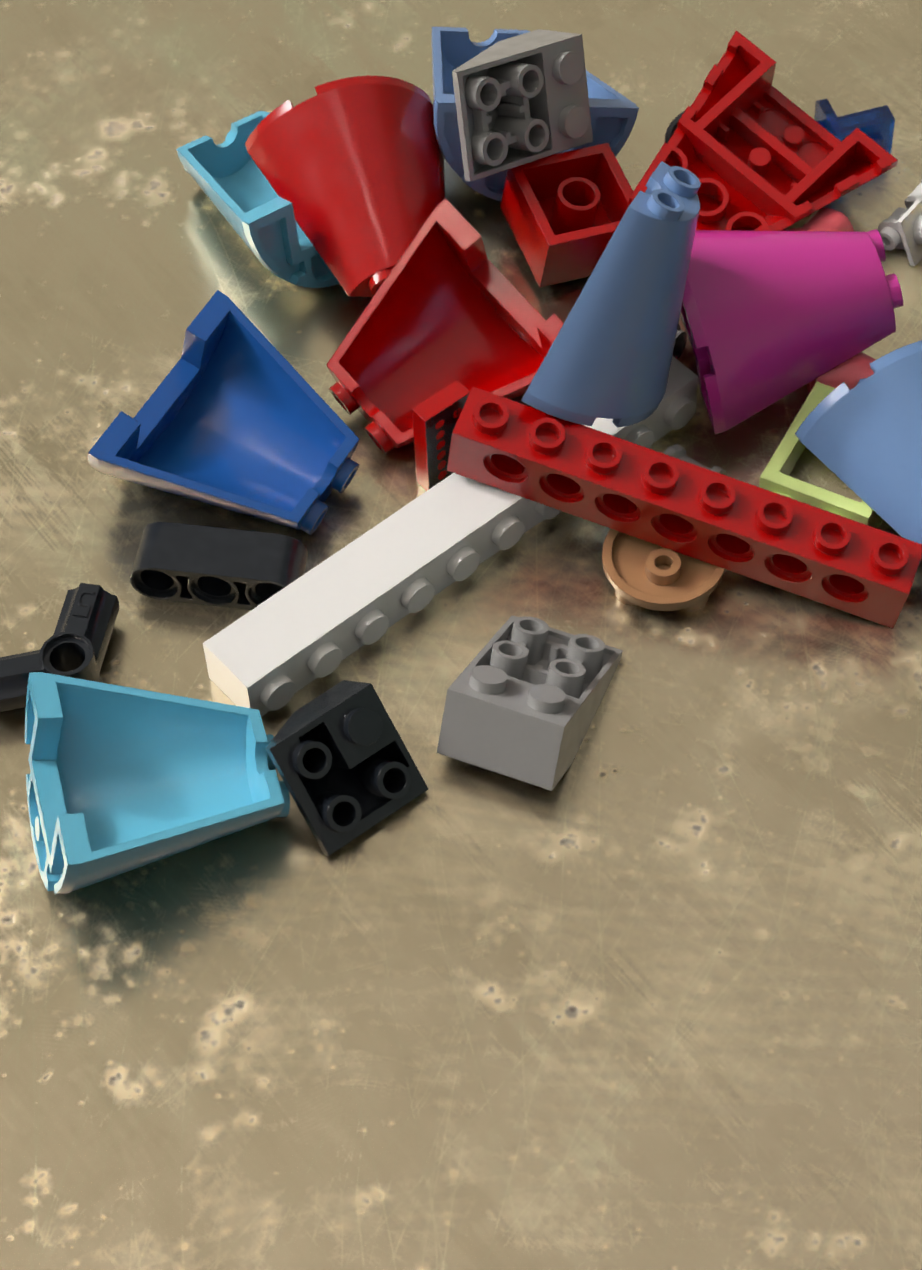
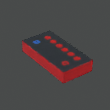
(433, 429)

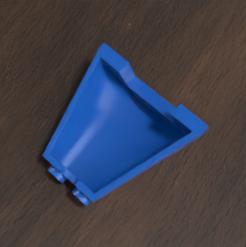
(234, 429)

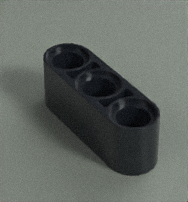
(215, 564)

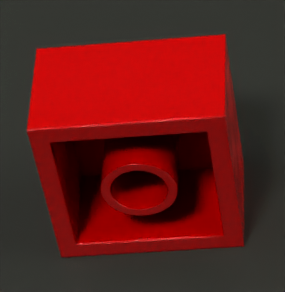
(565, 210)

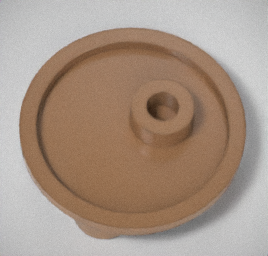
(656, 575)

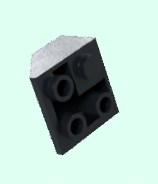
(344, 764)

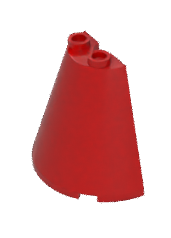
(358, 172)
(438, 322)

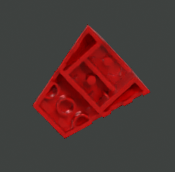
(760, 152)

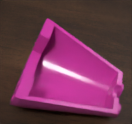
(781, 312)

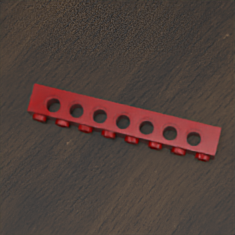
(684, 507)

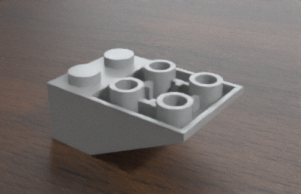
(522, 102)
(527, 701)

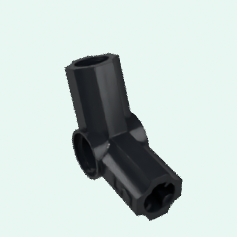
(75, 647)

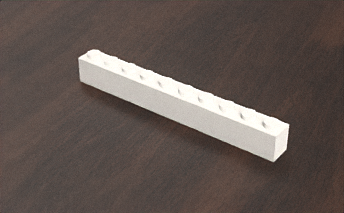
(393, 573)

